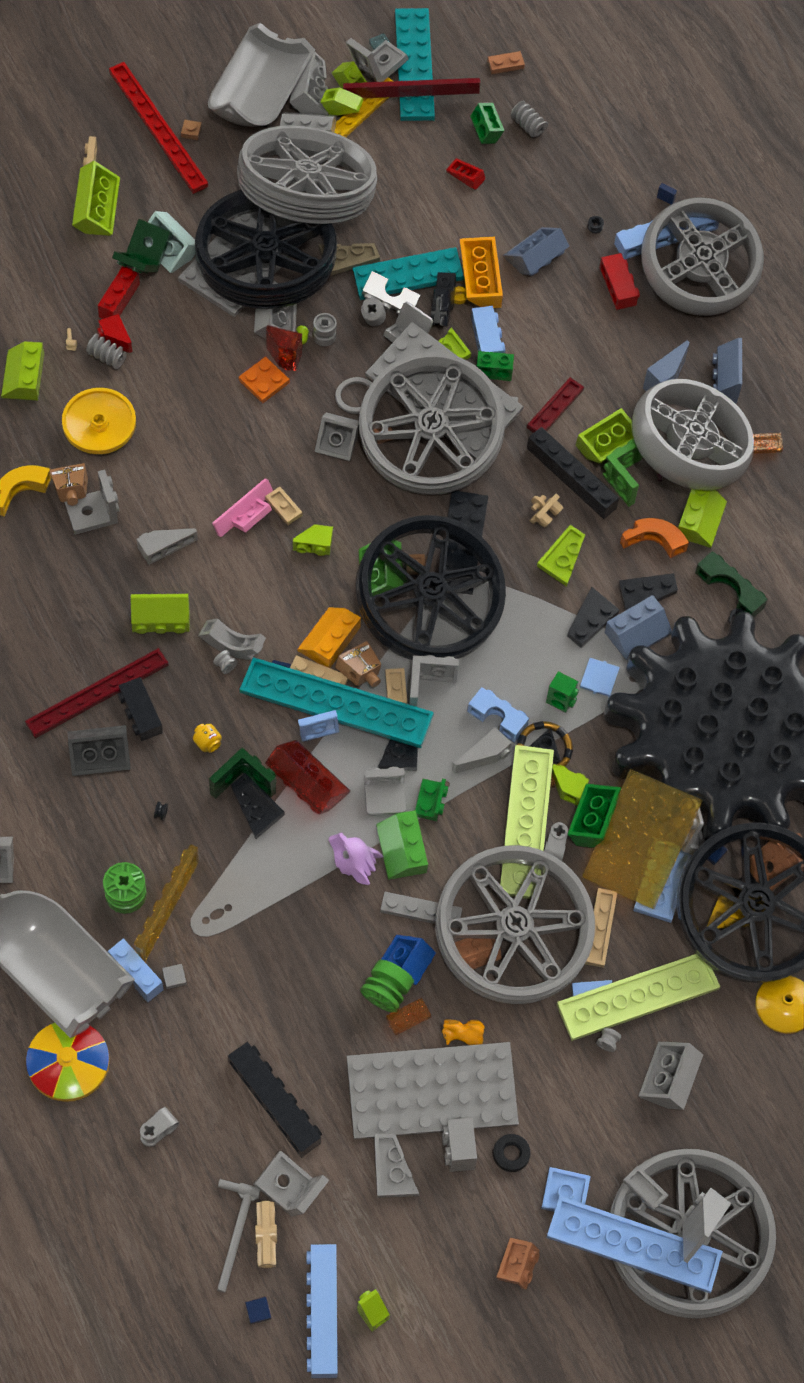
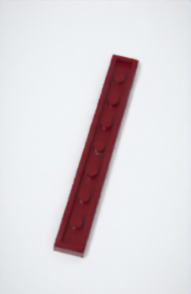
(414, 88)
(95, 693)

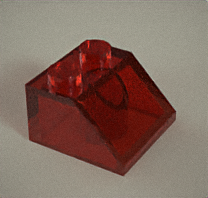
(284, 347)

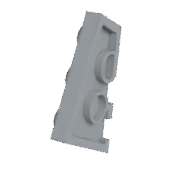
(392, 1172)

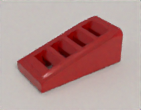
(474, 180)

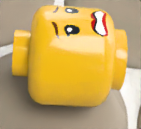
(207, 738)

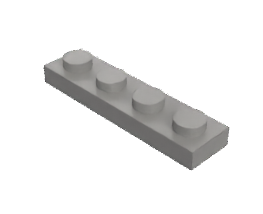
(414, 908)

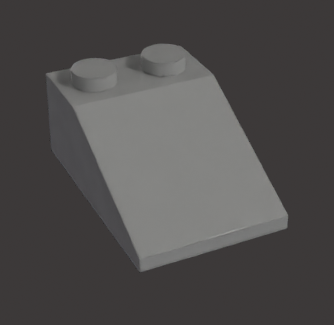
(702, 1221)

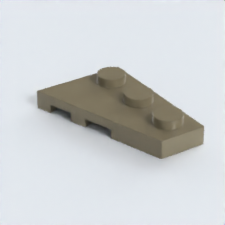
(353, 256)

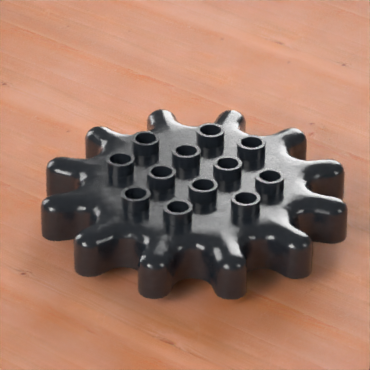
(718, 722)

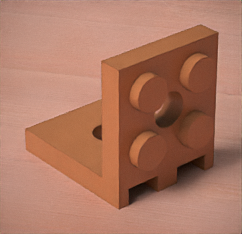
(780, 857)

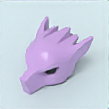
(360, 859)

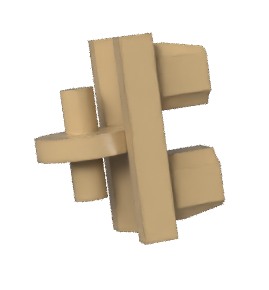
(551, 505)

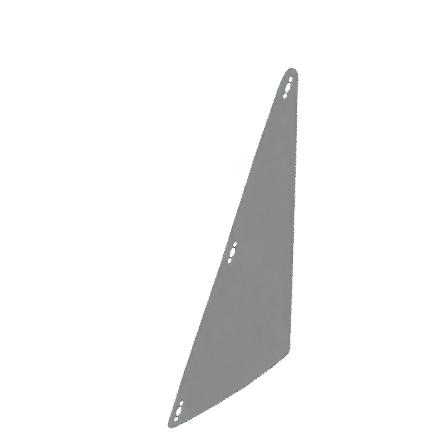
(512, 663)

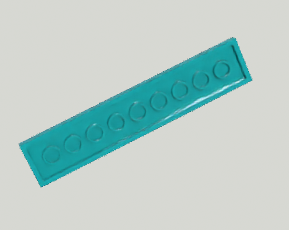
(352, 705)

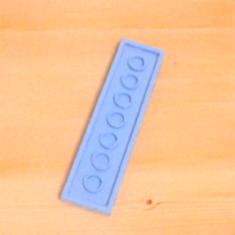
(632, 1244)

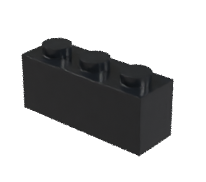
(140, 709)

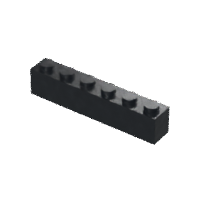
(572, 473)
(274, 1099)

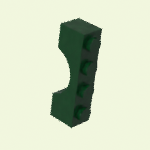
(715, 570)

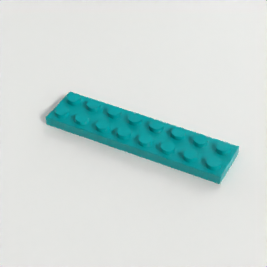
(414, 40)

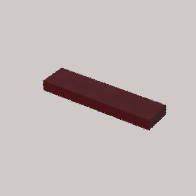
(556, 406)

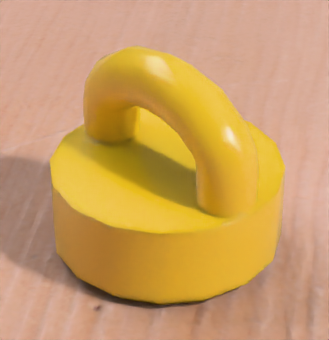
(460, 295)

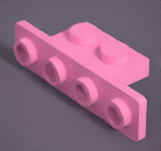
(246, 511)

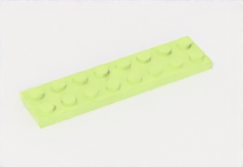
(526, 812)
(637, 996)

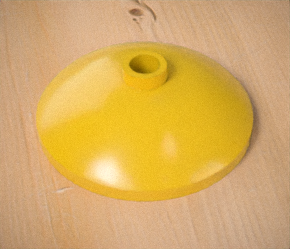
(776, 1011)

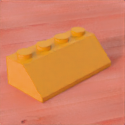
(481, 271)

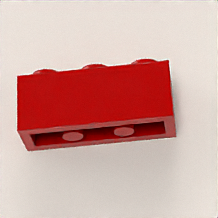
(619, 281)
(119, 293)

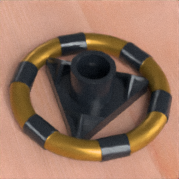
(547, 740)

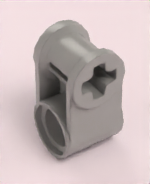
(556, 844)
(160, 1125)

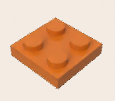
(264, 379)

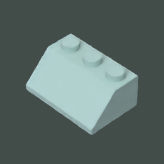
(180, 245)

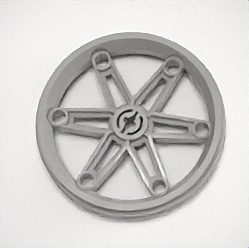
(306, 174)
(432, 362)
(515, 914)
(755, 1198)

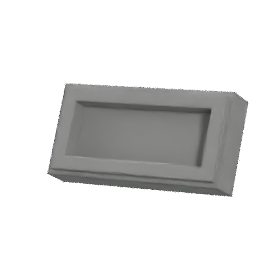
(645, 1188)

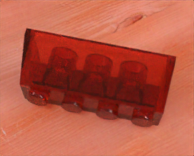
(307, 776)

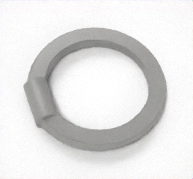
(353, 410)

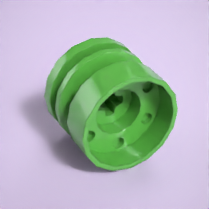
(122, 897)
(387, 985)

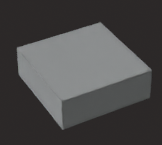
(174, 976)

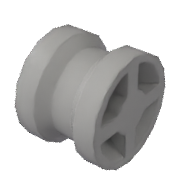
(225, 661)
(608, 1039)

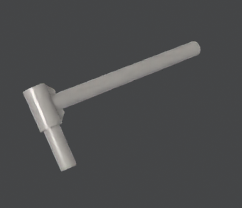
(248, 1194)

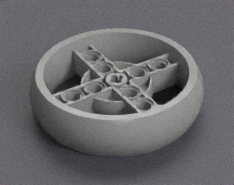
(702, 256)
(692, 434)

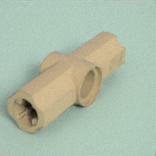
(266, 1234)

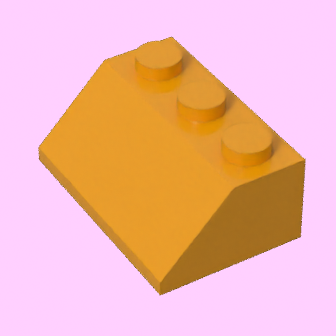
(330, 636)

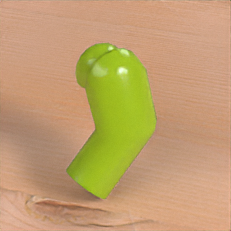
(304, 331)

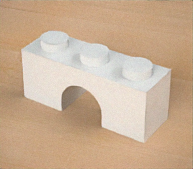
(376, 288)

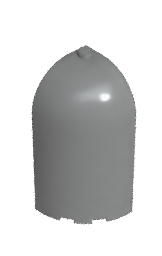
(259, 77)
(57, 961)

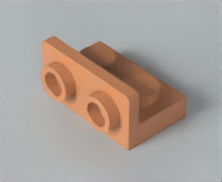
(476, 951)
(518, 1262)

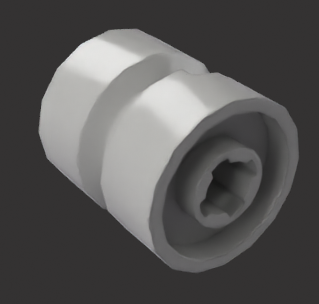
(324, 329)

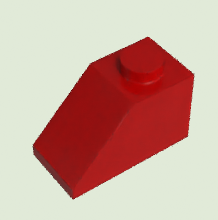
(114, 330)

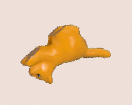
(469, 1033)

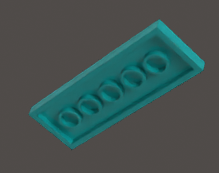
(411, 271)

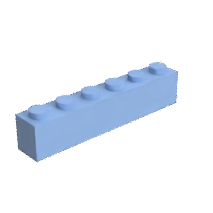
(630, 241)
(323, 1311)

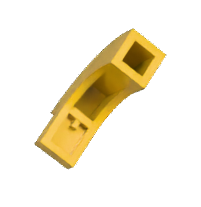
(21, 479)

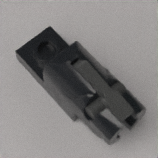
(443, 298)

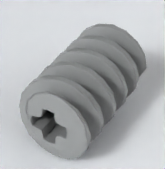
(528, 119)
(375, 305)
(106, 352)

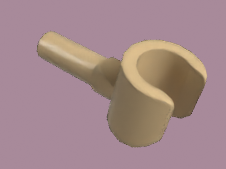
(71, 344)

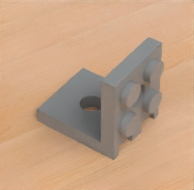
(372, 62)
(101, 503)
(431, 669)
(300, 1189)

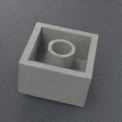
(460, 1144)

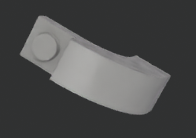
(224, 638)

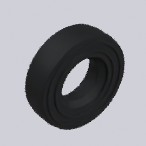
(511, 1140)

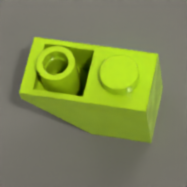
(348, 73)
(341, 102)
(314, 540)
(569, 784)
(372, 1309)

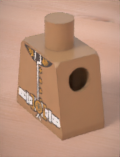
(70, 483)
(360, 665)

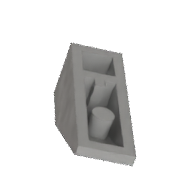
(164, 542)
(484, 752)

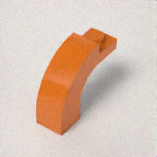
(659, 531)

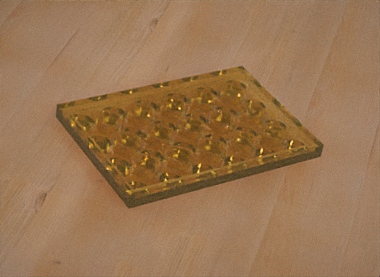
(642, 839)

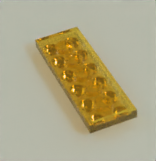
(164, 907)

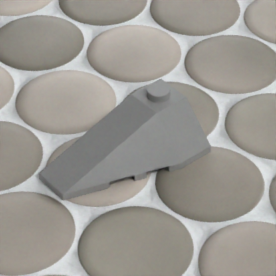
(310, 87)

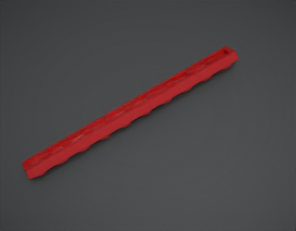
(158, 127)

